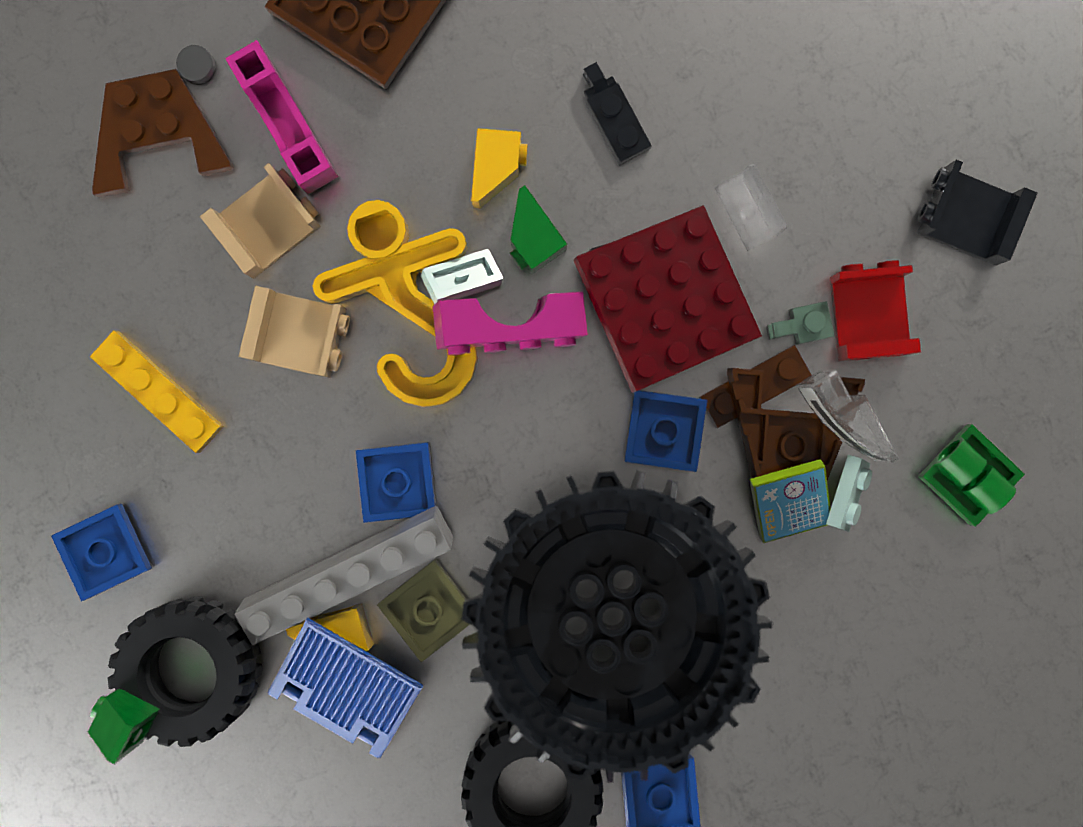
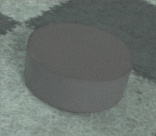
(195, 64)

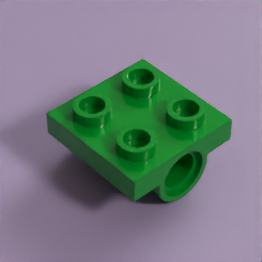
(972, 476)

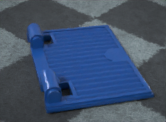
(345, 687)

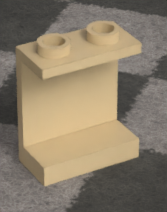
(263, 222)
(294, 332)

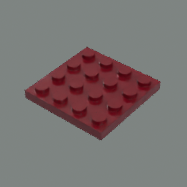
(667, 298)

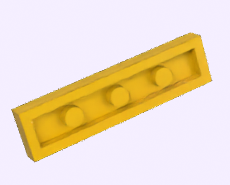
(156, 391)

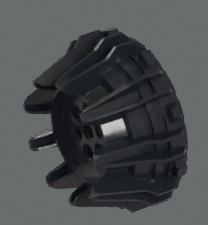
(635, 704)

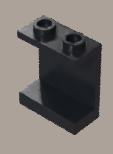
(975, 215)

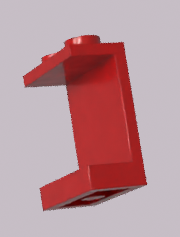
(872, 312)

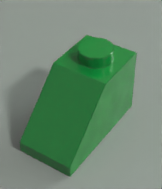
(533, 235)
(120, 723)

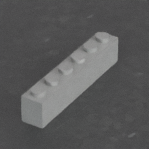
(344, 575)

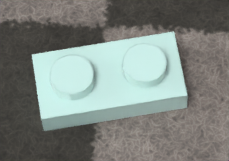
(462, 276)
(845, 507)

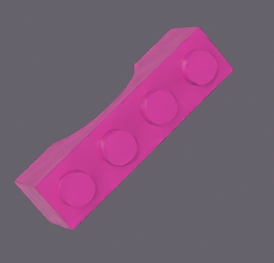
(282, 117)
(466, 325)

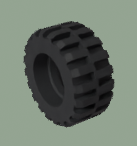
(225, 642)
(481, 795)

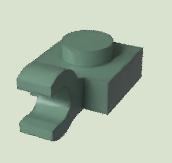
(806, 323)

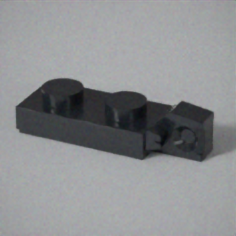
(614, 115)

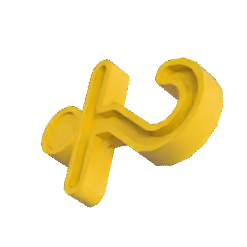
(391, 276)

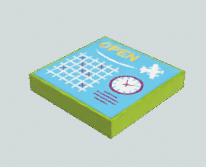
(791, 500)

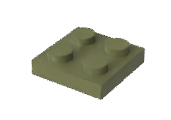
(426, 610)

